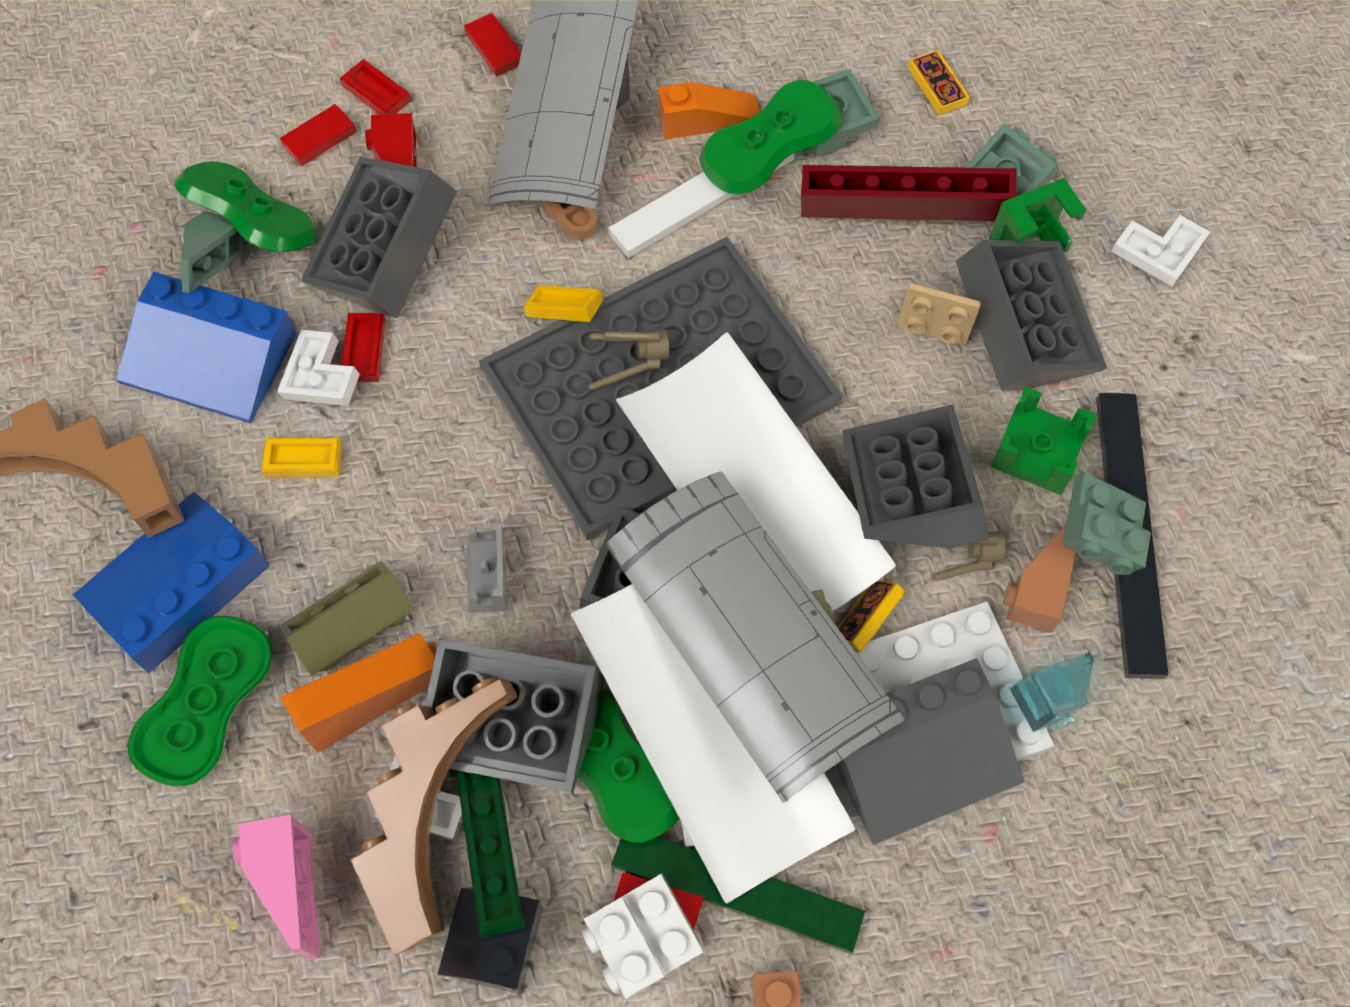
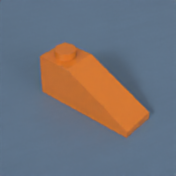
(702, 108)

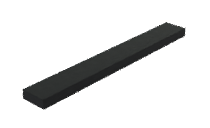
(1138, 592)

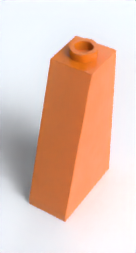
(360, 692)

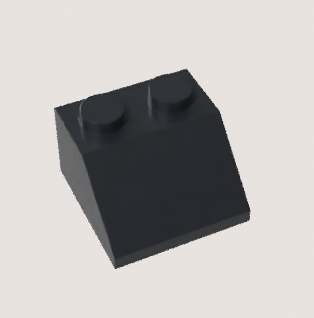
(490, 961)

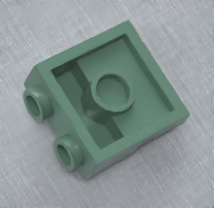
(855, 107)
(1012, 150)
(1106, 525)

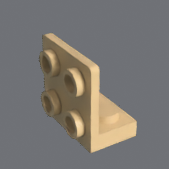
(938, 314)

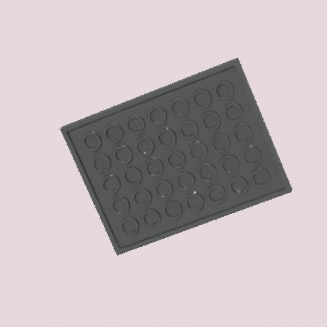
(585, 435)

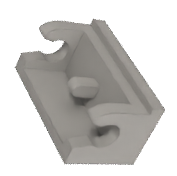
(487, 569)

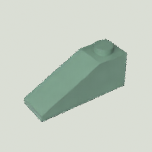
(207, 248)

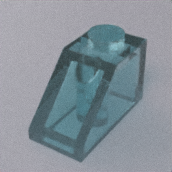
(1054, 693)

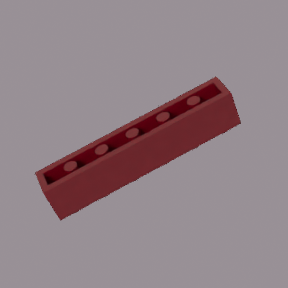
(905, 192)

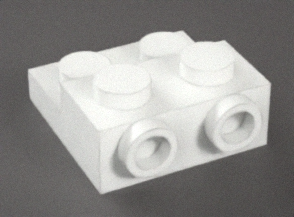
(641, 937)

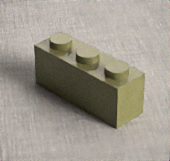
(346, 618)

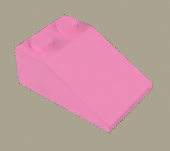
(280, 869)

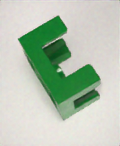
(1038, 214)
(1042, 445)

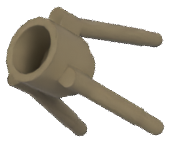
(649, 345)
(984, 552)

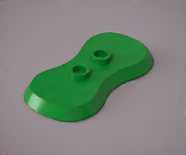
(749, 152)
(250, 210)
(186, 728)
(623, 780)

